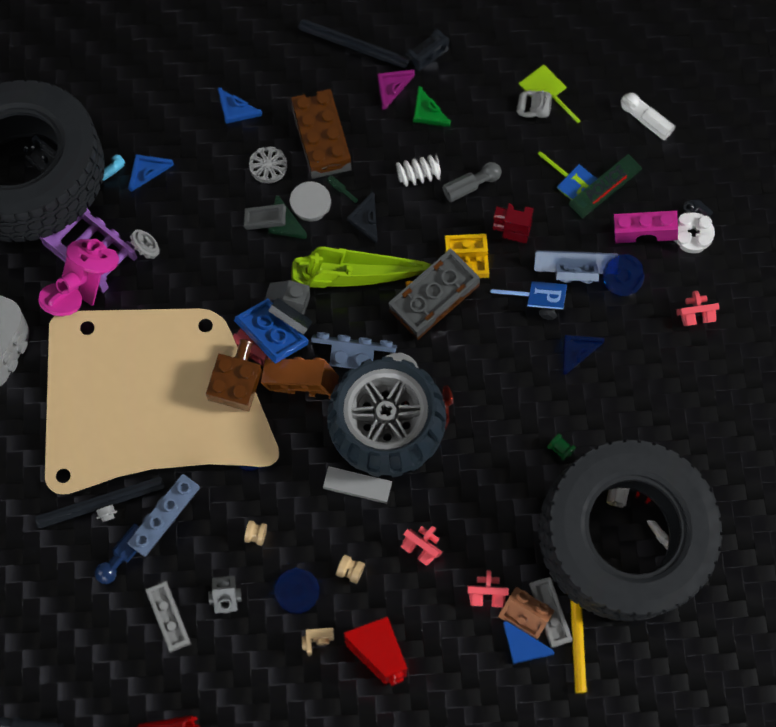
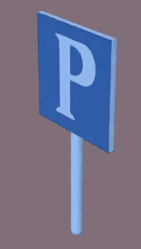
(541, 294)

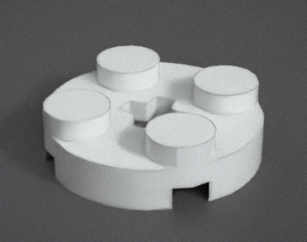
(702, 225)

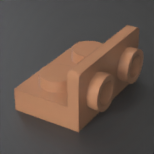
(526, 613)

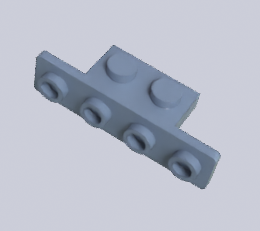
(572, 265)
(350, 352)
(163, 515)

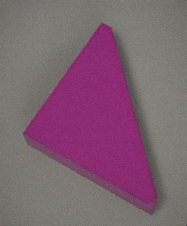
(392, 84)

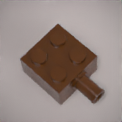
(234, 379)

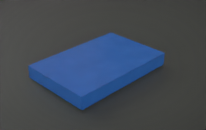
(269, 332)

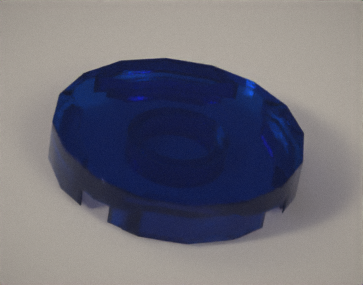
(623, 275)
(297, 590)

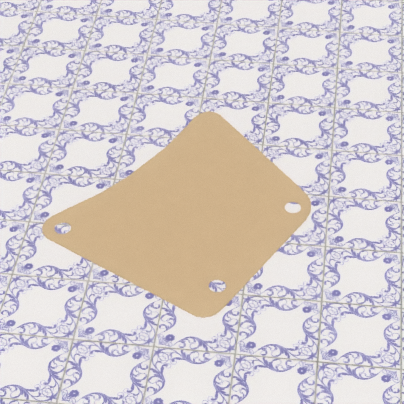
(139, 400)

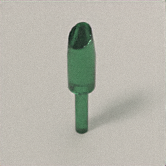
(340, 187)

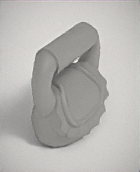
(540, 104)

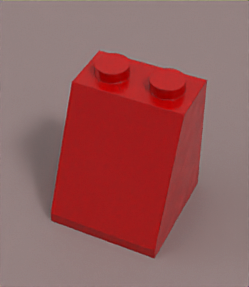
(378, 650)

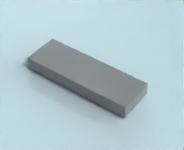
(357, 485)
(168, 616)
(556, 628)

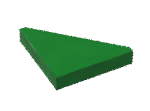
(428, 111)

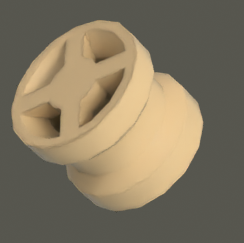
(255, 533)

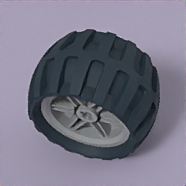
(407, 447)

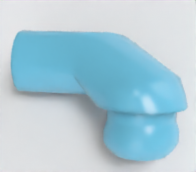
(116, 165)

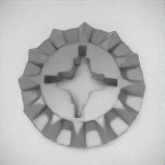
(144, 244)

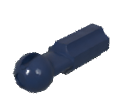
(106, 571)

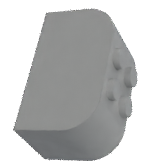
(13, 336)

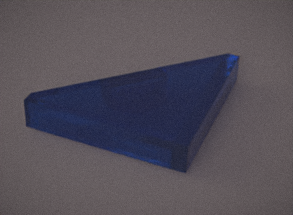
(577, 349)

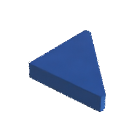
(236, 108)
(147, 168)
(523, 646)

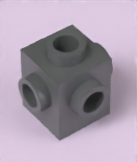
(224, 594)

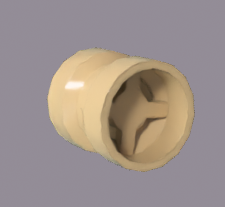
(350, 569)

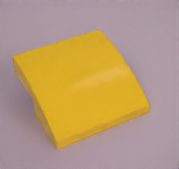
(472, 250)

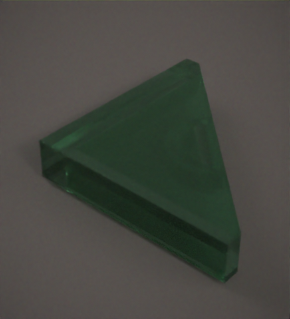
(292, 227)

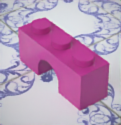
(659, 224)

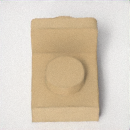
(320, 636)

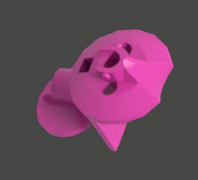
(80, 278)

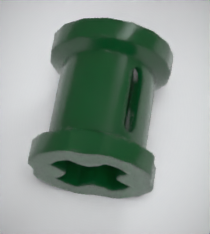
(561, 447)

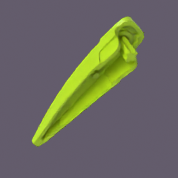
(352, 268)

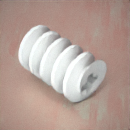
(421, 170)

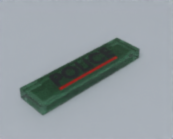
(605, 186)

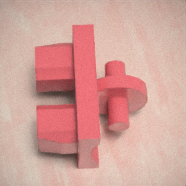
(688, 314)
(413, 539)
(498, 593)

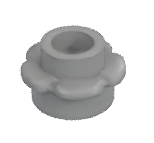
(106, 513)

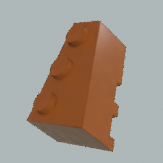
(300, 375)

